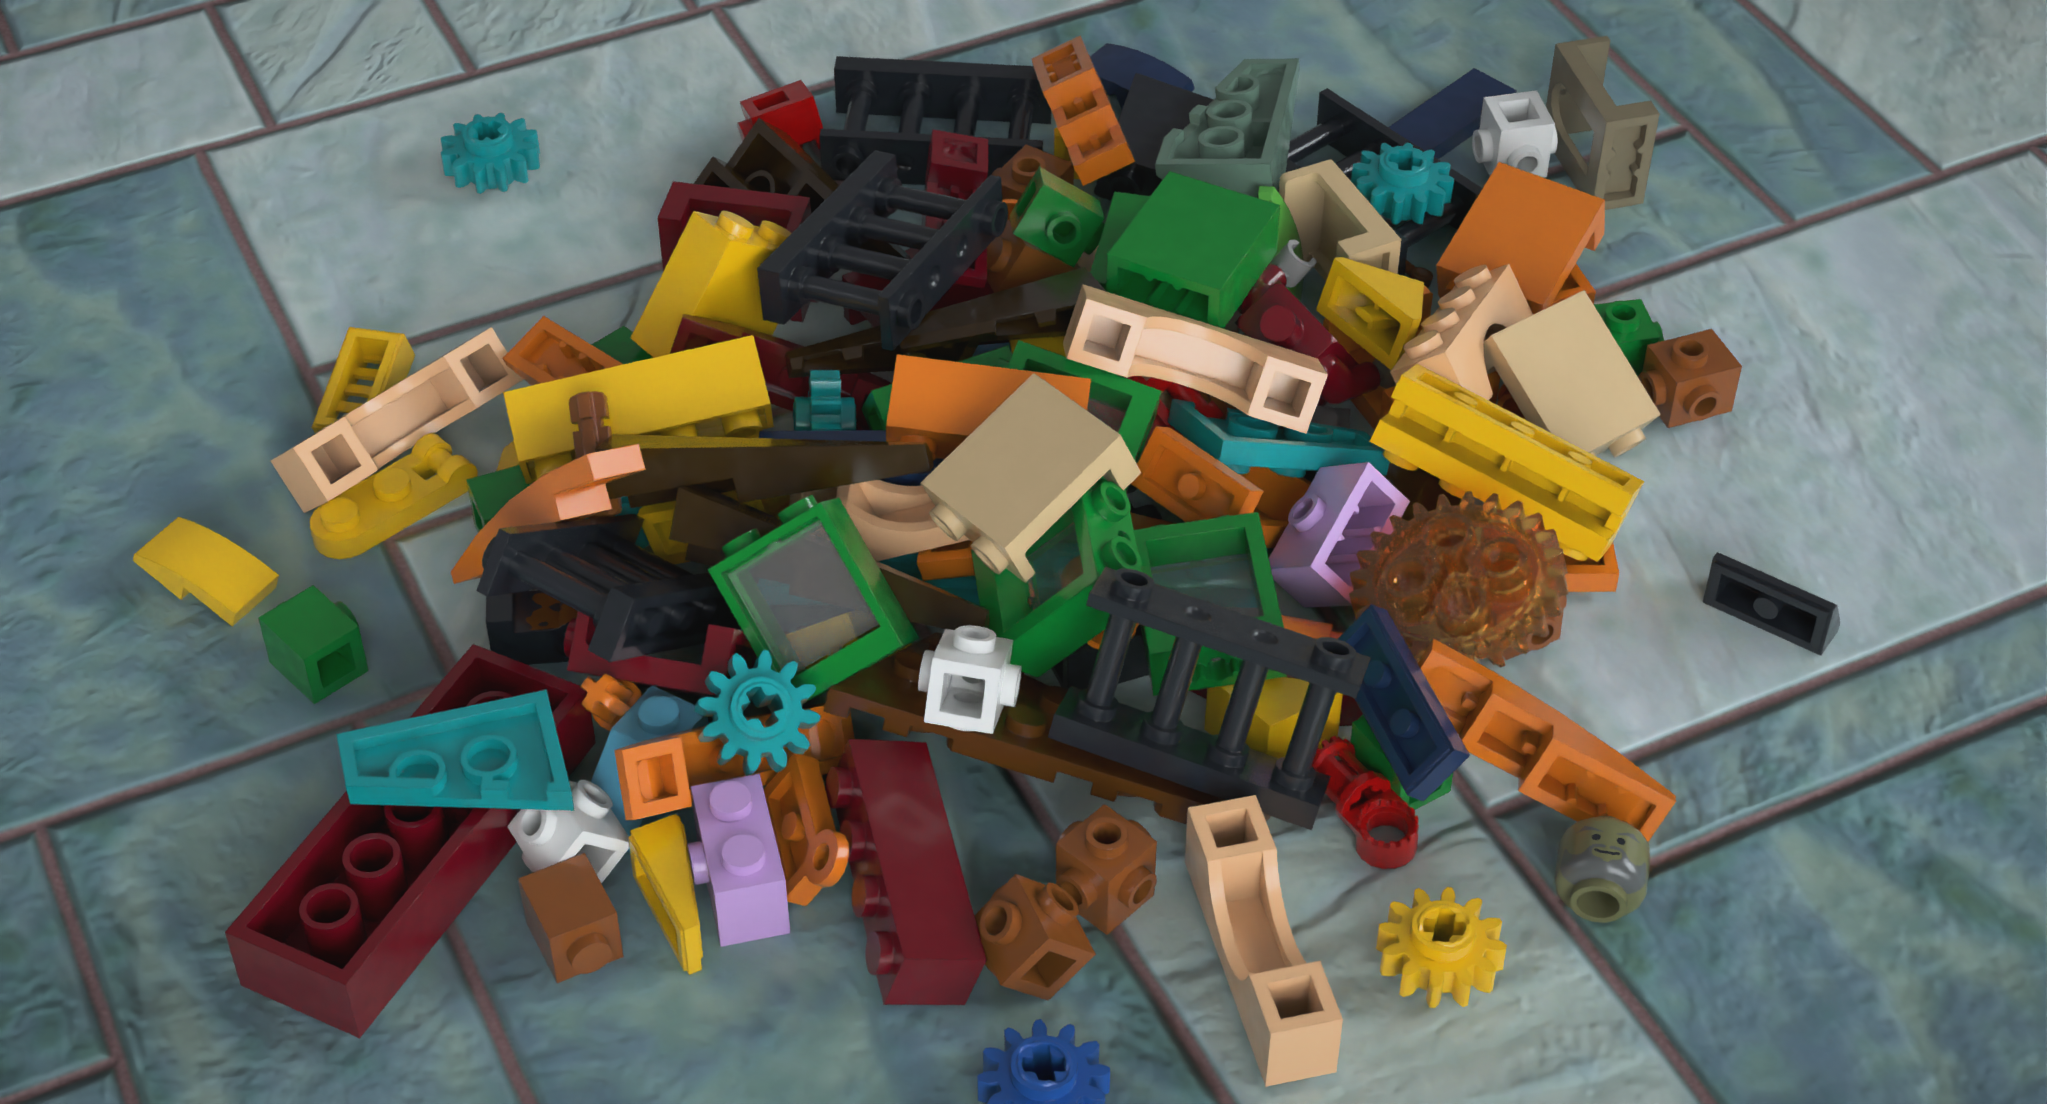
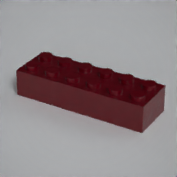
(388, 880)

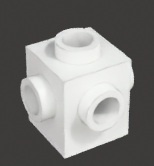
(1516, 133)
(969, 679)
(562, 834)

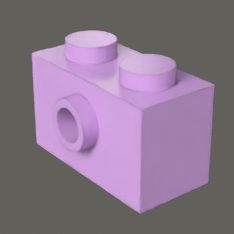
(1330, 529)
(739, 860)

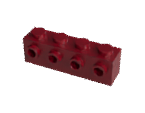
(905, 874)

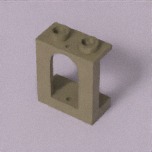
(1621, 134)

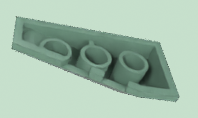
(1242, 133)

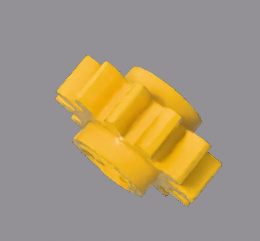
(1441, 947)

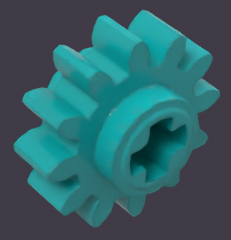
(490, 152)
(1403, 182)
(824, 406)
(765, 689)

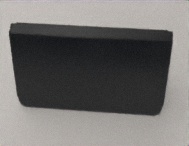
(1771, 604)

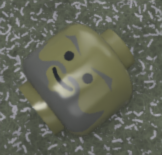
(1602, 868)

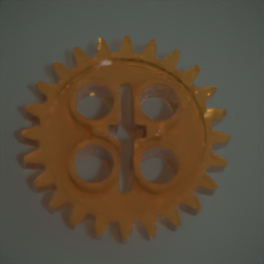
(1464, 577)

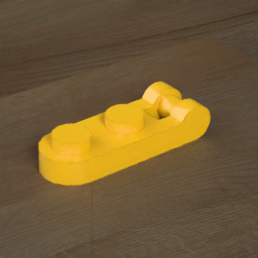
(391, 499)

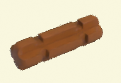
(588, 412)

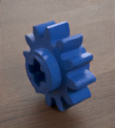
(1043, 1070)

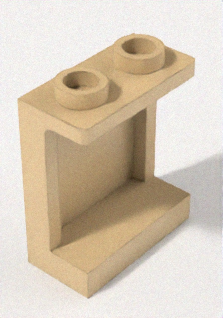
(1337, 219)
(1572, 377)
(1024, 474)

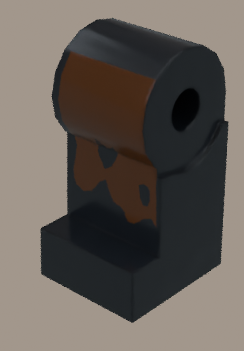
(528, 626)

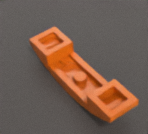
(661, 770)

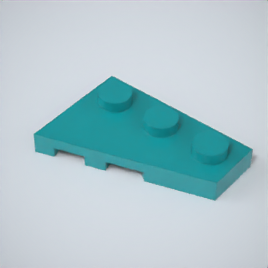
(1249, 441)
(461, 757)

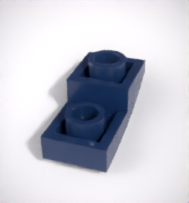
(1119, 64)

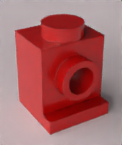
(787, 108)

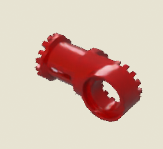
(1374, 805)

